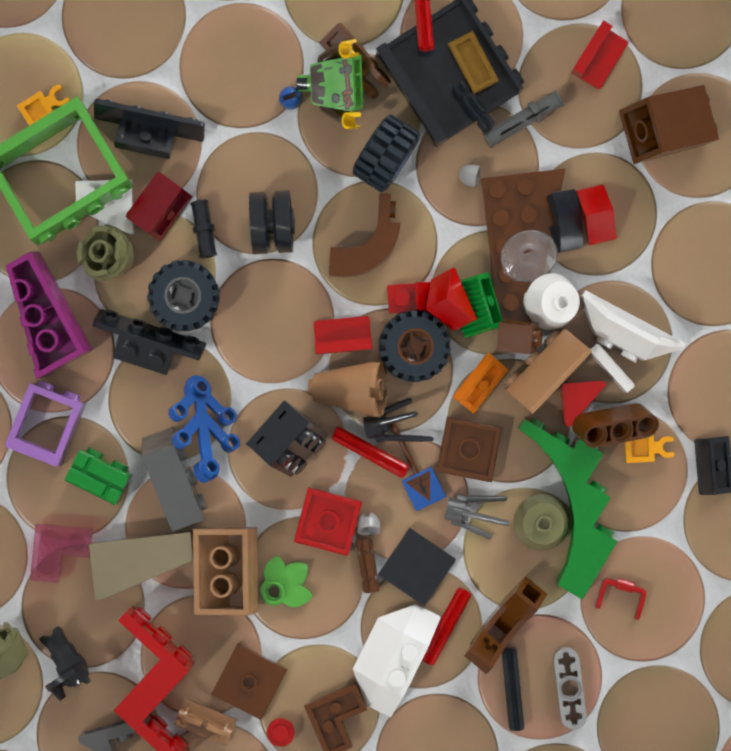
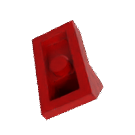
(408, 297)

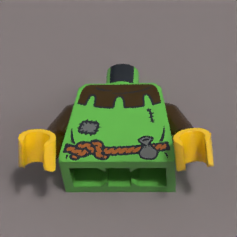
(336, 83)

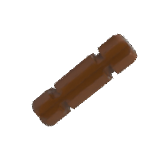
(367, 565)

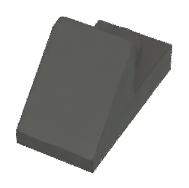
(103, 737)

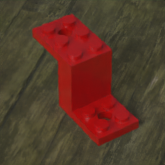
(156, 684)

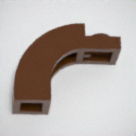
(365, 258)
(503, 624)

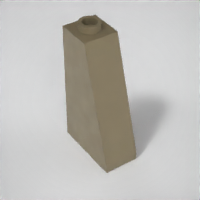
(133, 560)

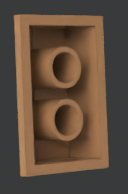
(546, 370)
(225, 571)

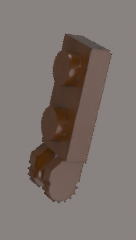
(369, 65)

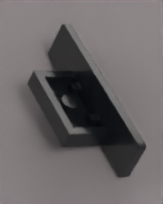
(146, 129)
(147, 344)

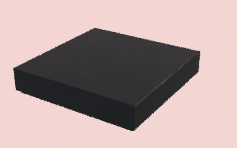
(417, 566)

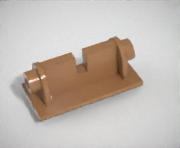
(205, 722)

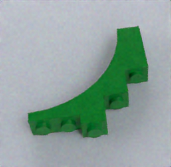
(588, 545)

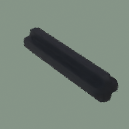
(512, 689)

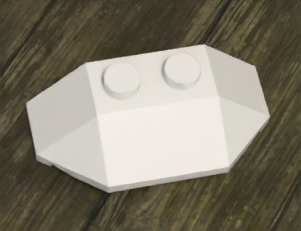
(626, 331)
(393, 656)

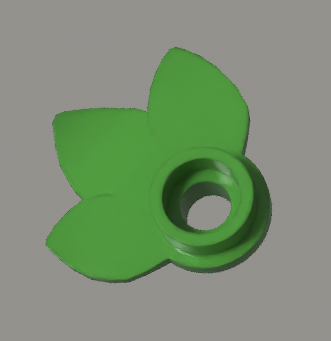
(288, 580)

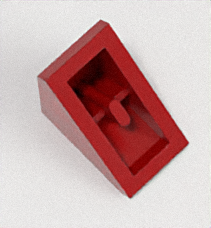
(597, 214)
(449, 301)
(577, 397)

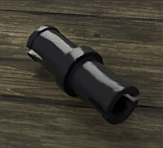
(203, 229)

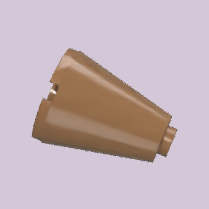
(352, 388)

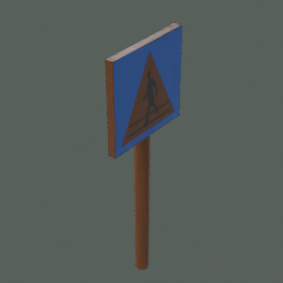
(423, 486)

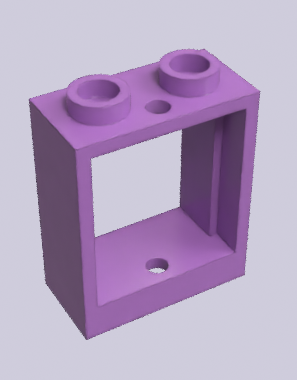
(34, 450)

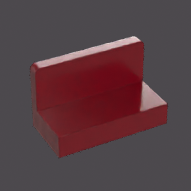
(158, 206)

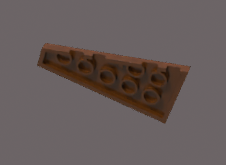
(514, 206)

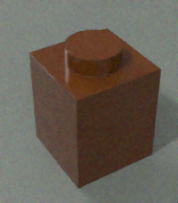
(519, 337)

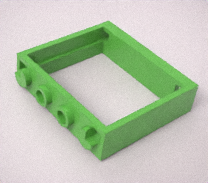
(91, 203)

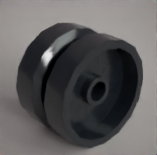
(271, 222)

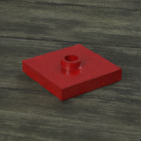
(328, 521)

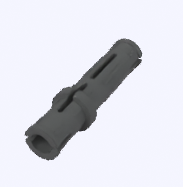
(524, 118)

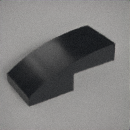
(568, 227)

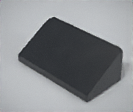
(713, 465)

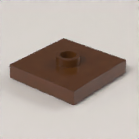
(469, 449)
(249, 681)

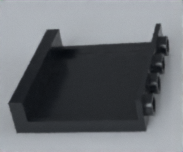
(429, 76)

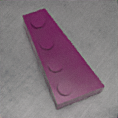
(47, 319)

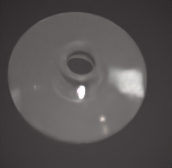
(531, 265)

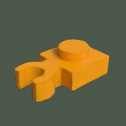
(39, 105)
(644, 449)

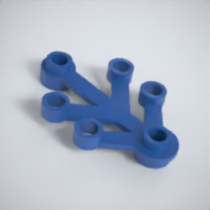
(203, 424)

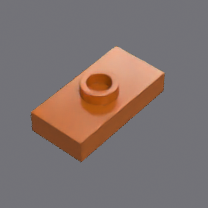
(480, 383)

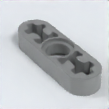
(579, 707)

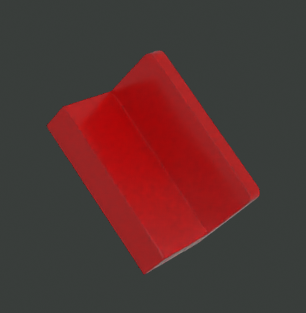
(600, 56)
(342, 335)

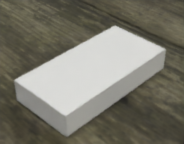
(611, 368)

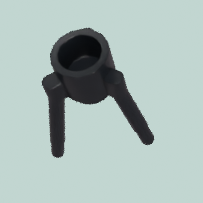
(377, 426)

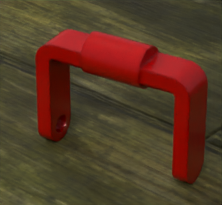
(623, 585)

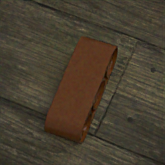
(615, 425)

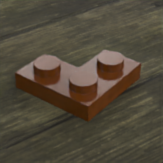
(329, 712)

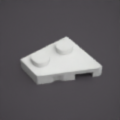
(114, 211)

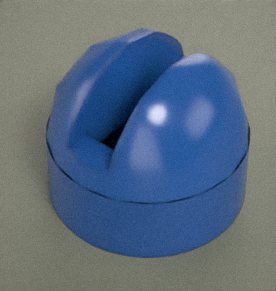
(292, 103)

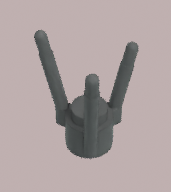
(458, 510)

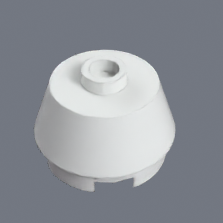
(551, 301)

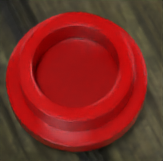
(280, 732)

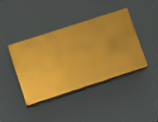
(473, 62)

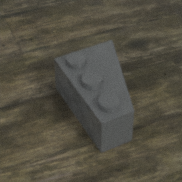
(173, 480)

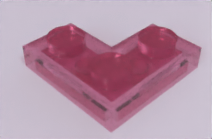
(51, 544)

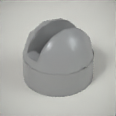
(470, 175)
(368, 524)

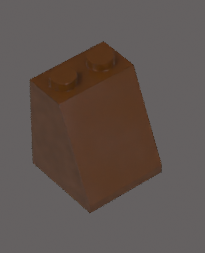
(669, 124)

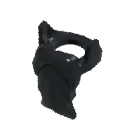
(70, 665)

